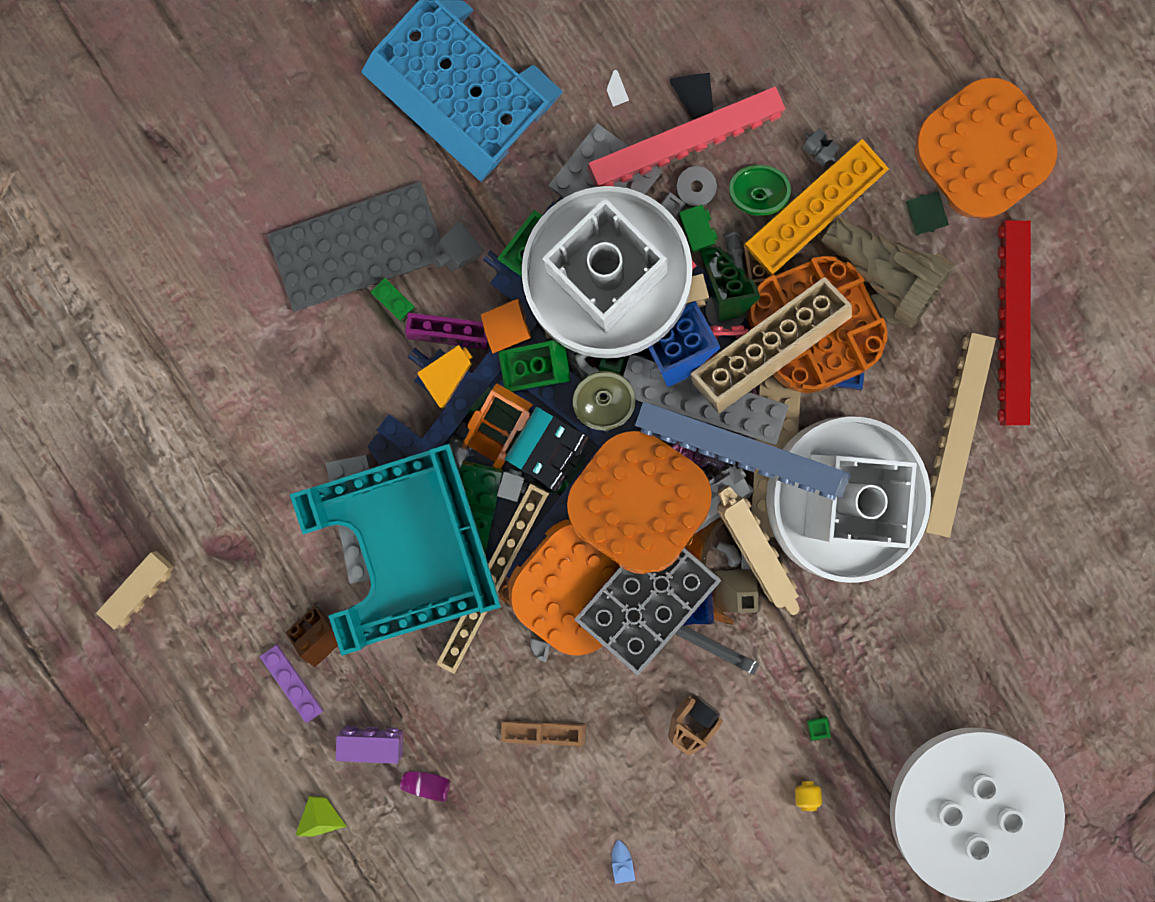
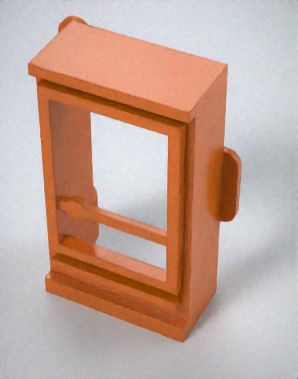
(483, 443)

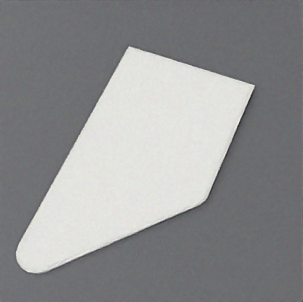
(616, 90)

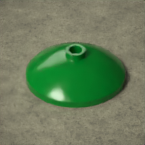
(763, 183)

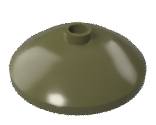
(606, 411)

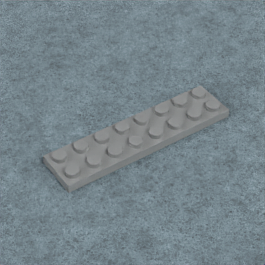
(749, 415)

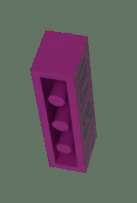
(446, 331)

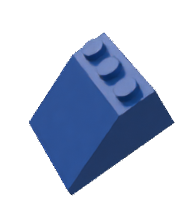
(684, 346)

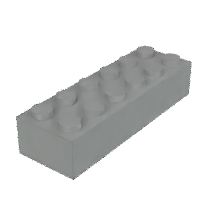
(353, 555)

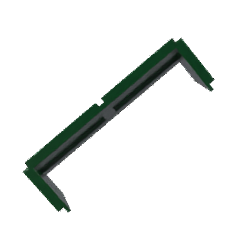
(506, 417)

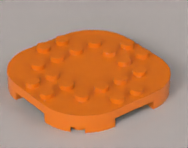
(986, 148)
(844, 351)
(639, 502)
(557, 586)

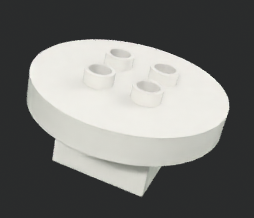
(607, 271)
(880, 509)
(977, 814)

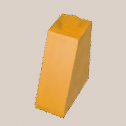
(446, 374)

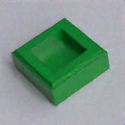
(818, 728)

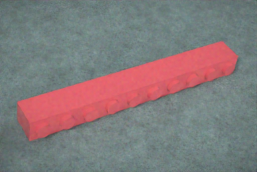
(686, 138)

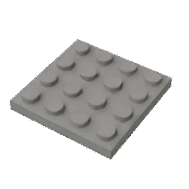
(597, 144)

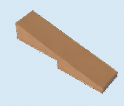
(543, 733)

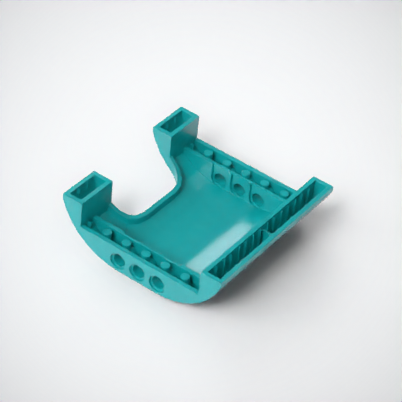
(414, 542)

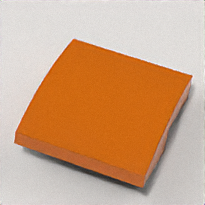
(505, 326)

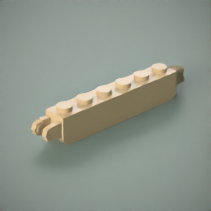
(756, 550)

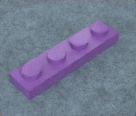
(291, 683)

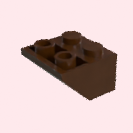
(313, 636)

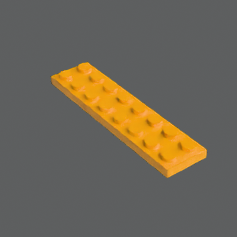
(816, 207)

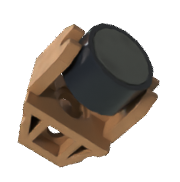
(686, 738)

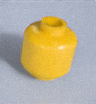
(808, 796)

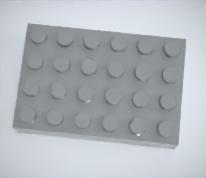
(643, 611)

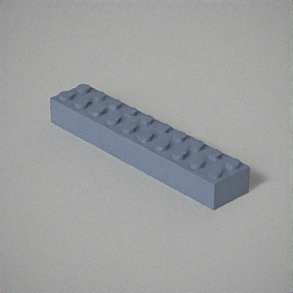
(748, 452)

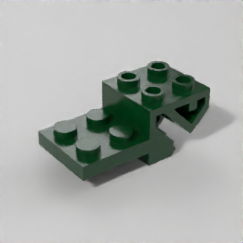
(481, 488)

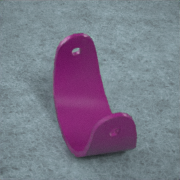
(426, 785)

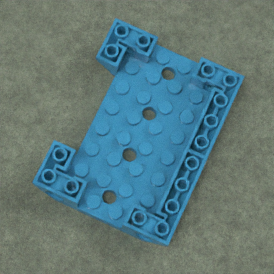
(442, 98)

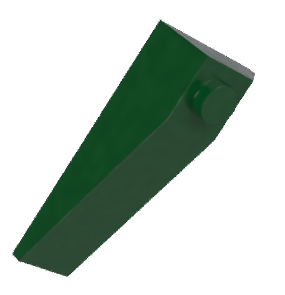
(728, 285)

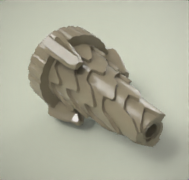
(901, 276)

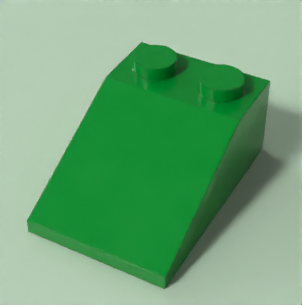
(514, 251)
(534, 366)

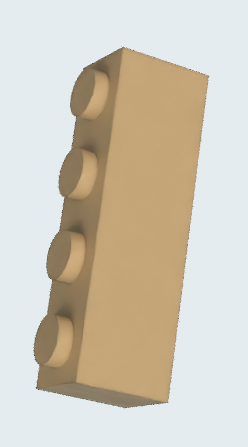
(135, 590)

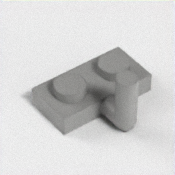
(579, 366)

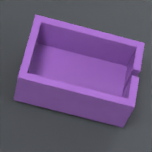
(369, 745)

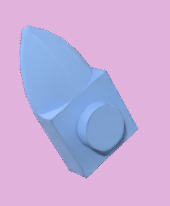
(622, 863)

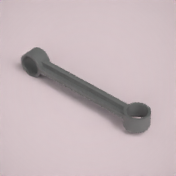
(717, 649)

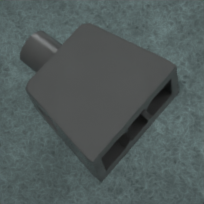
(457, 249)

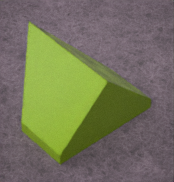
(319, 818)

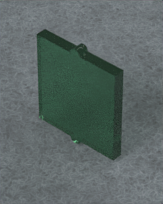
(927, 213)

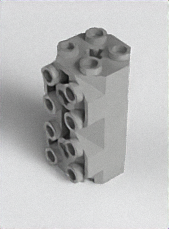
(718, 479)

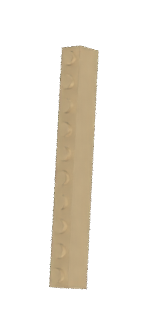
(958, 431)
(499, 567)

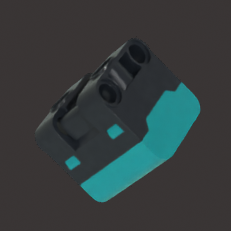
(546, 448)

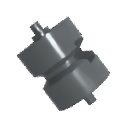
(820, 147)

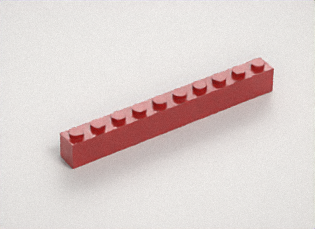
(1014, 323)

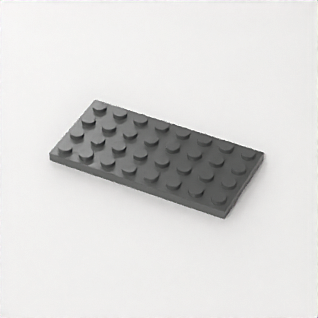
(356, 246)

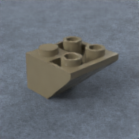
(736, 591)

